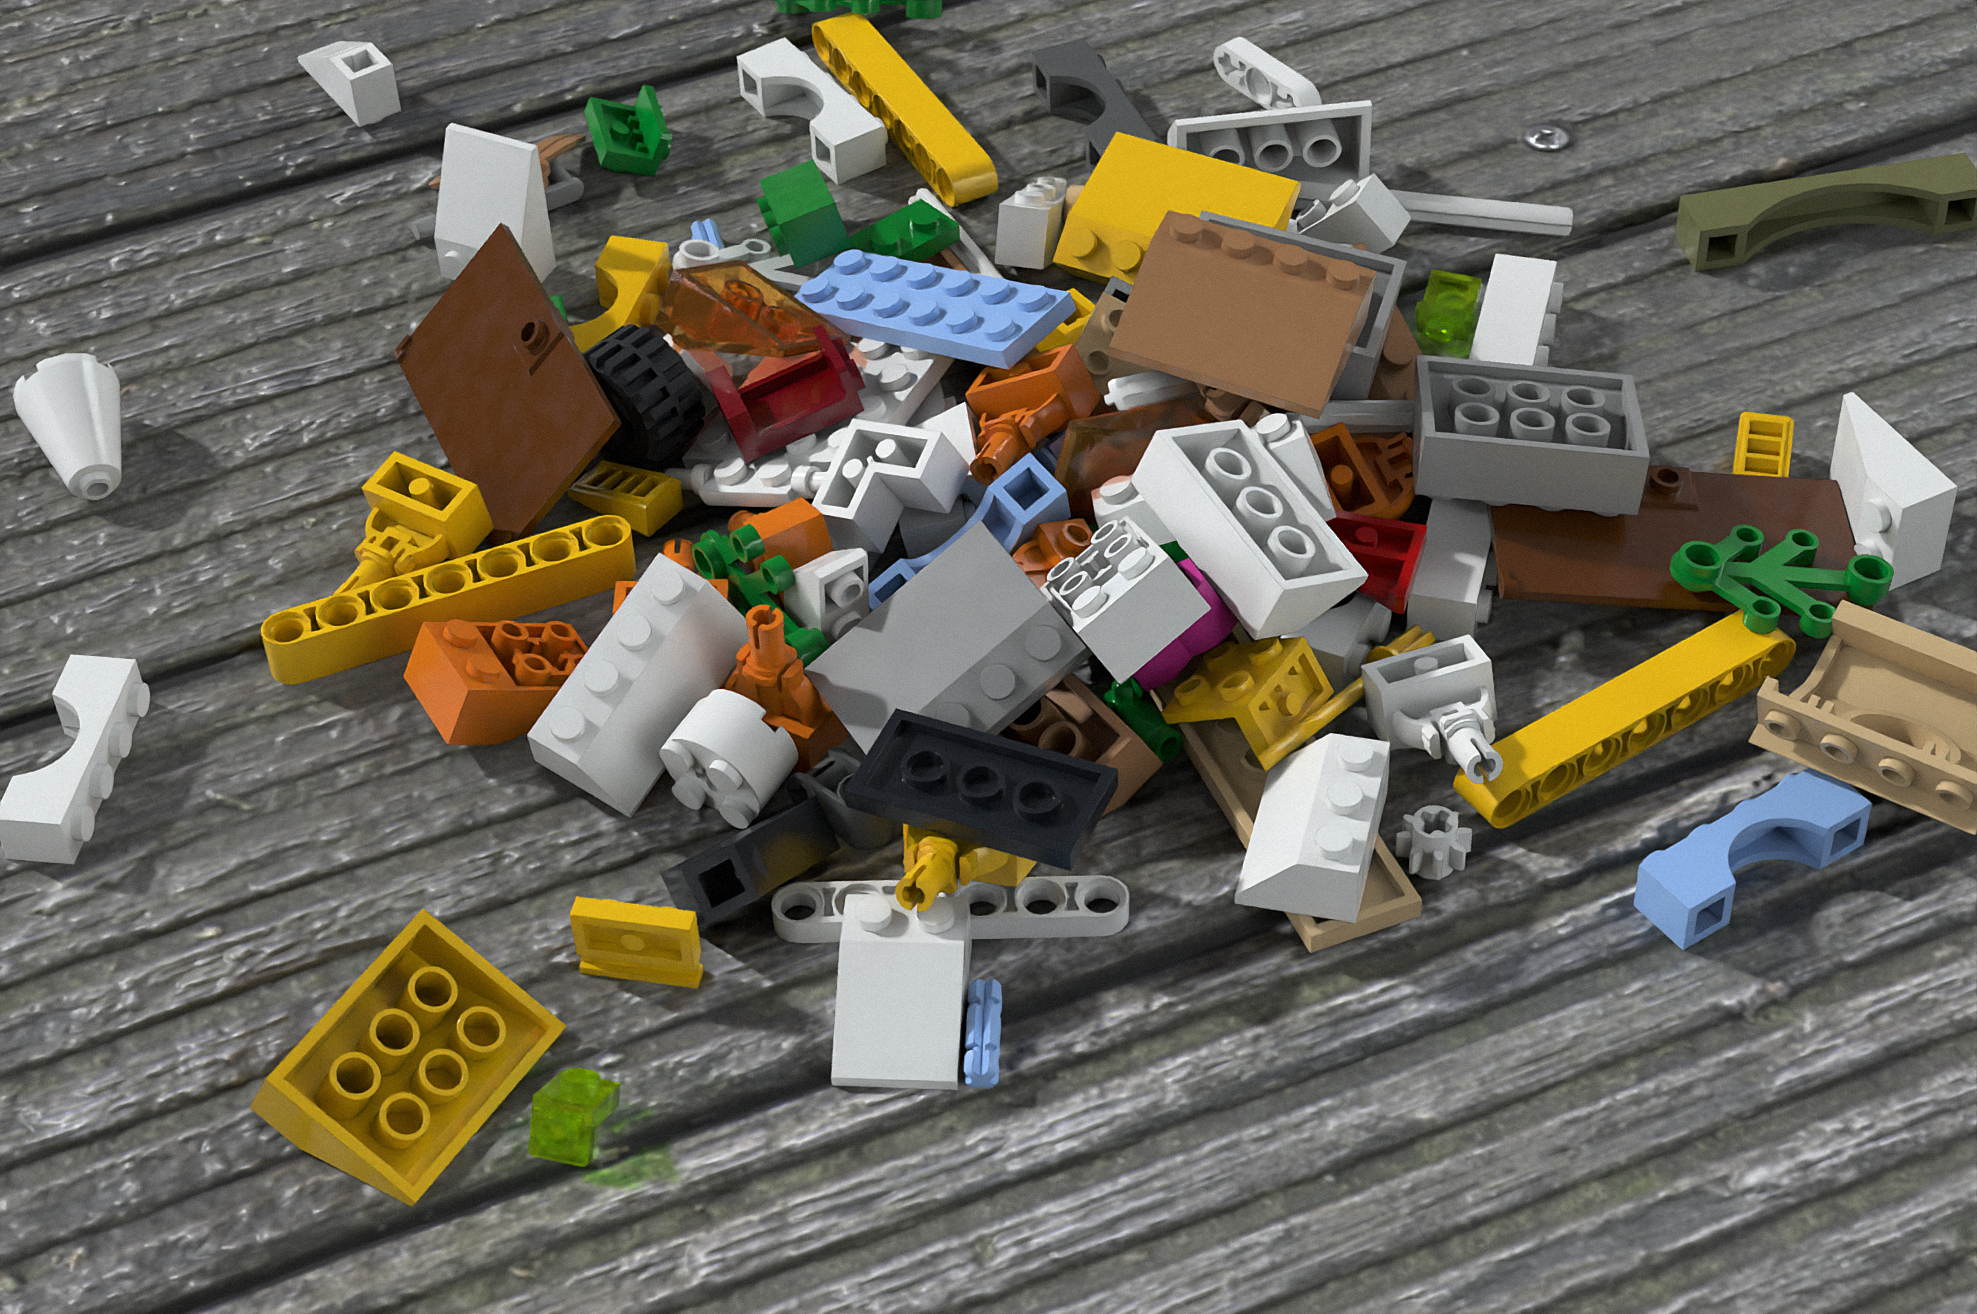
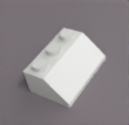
(1317, 829)

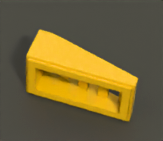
(1763, 445)
(648, 506)

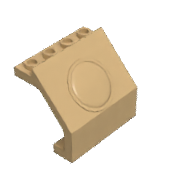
(1884, 715)

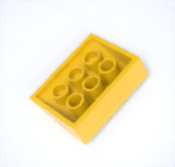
(1136, 188)
(408, 1062)

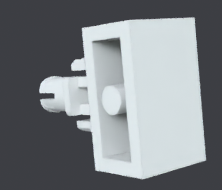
(1436, 701)

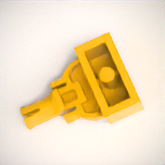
(416, 520)
(938, 861)

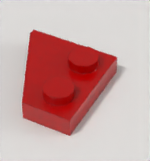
(1386, 551)

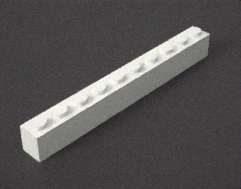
(1459, 550)

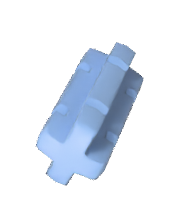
(983, 1033)

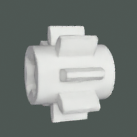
(1433, 842)

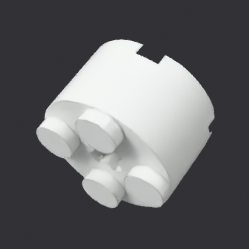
(728, 757)

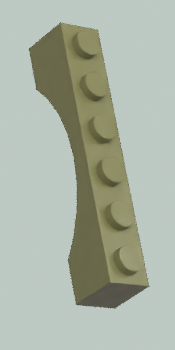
(1737, 222)

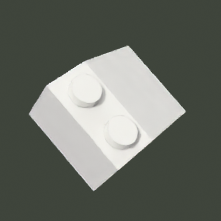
(487, 184)
(1890, 493)
(901, 993)

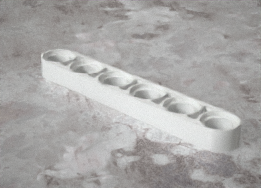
(1007, 921)

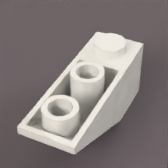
(356, 79)
(1031, 224)

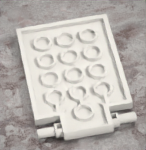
(895, 385)

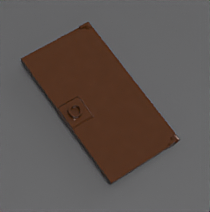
(507, 388)
(1628, 557)

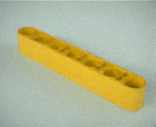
(907, 107)
(479, 587)
(1625, 717)

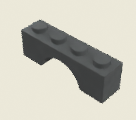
(1077, 84)

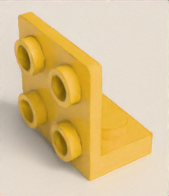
(1260, 683)

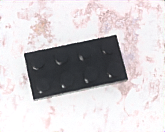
(982, 789)

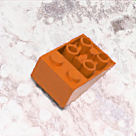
(490, 678)

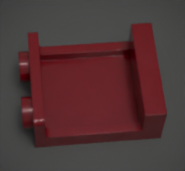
(791, 400)

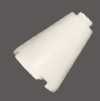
(75, 420)

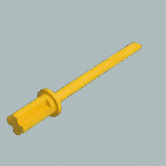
(1408, 641)

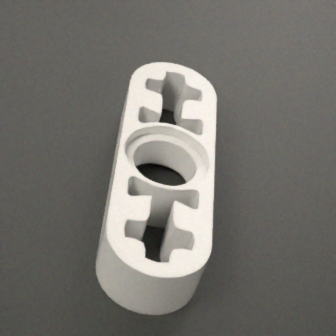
(1246, 67)

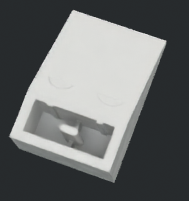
(1124, 597)

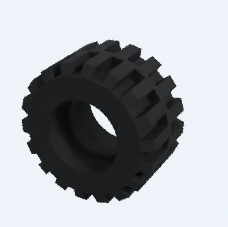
(649, 393)

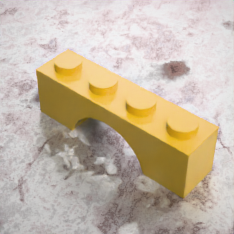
(630, 283)

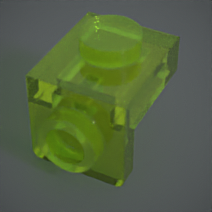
(1448, 306)
(568, 1113)

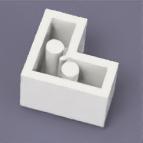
(882, 472)

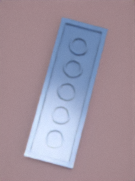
(935, 307)

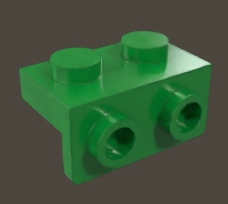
(629, 135)
(909, 233)

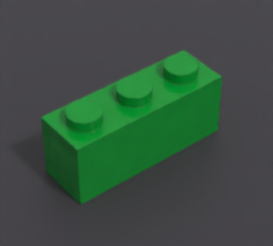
(802, 215)

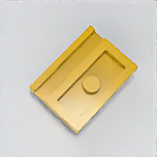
(637, 942)

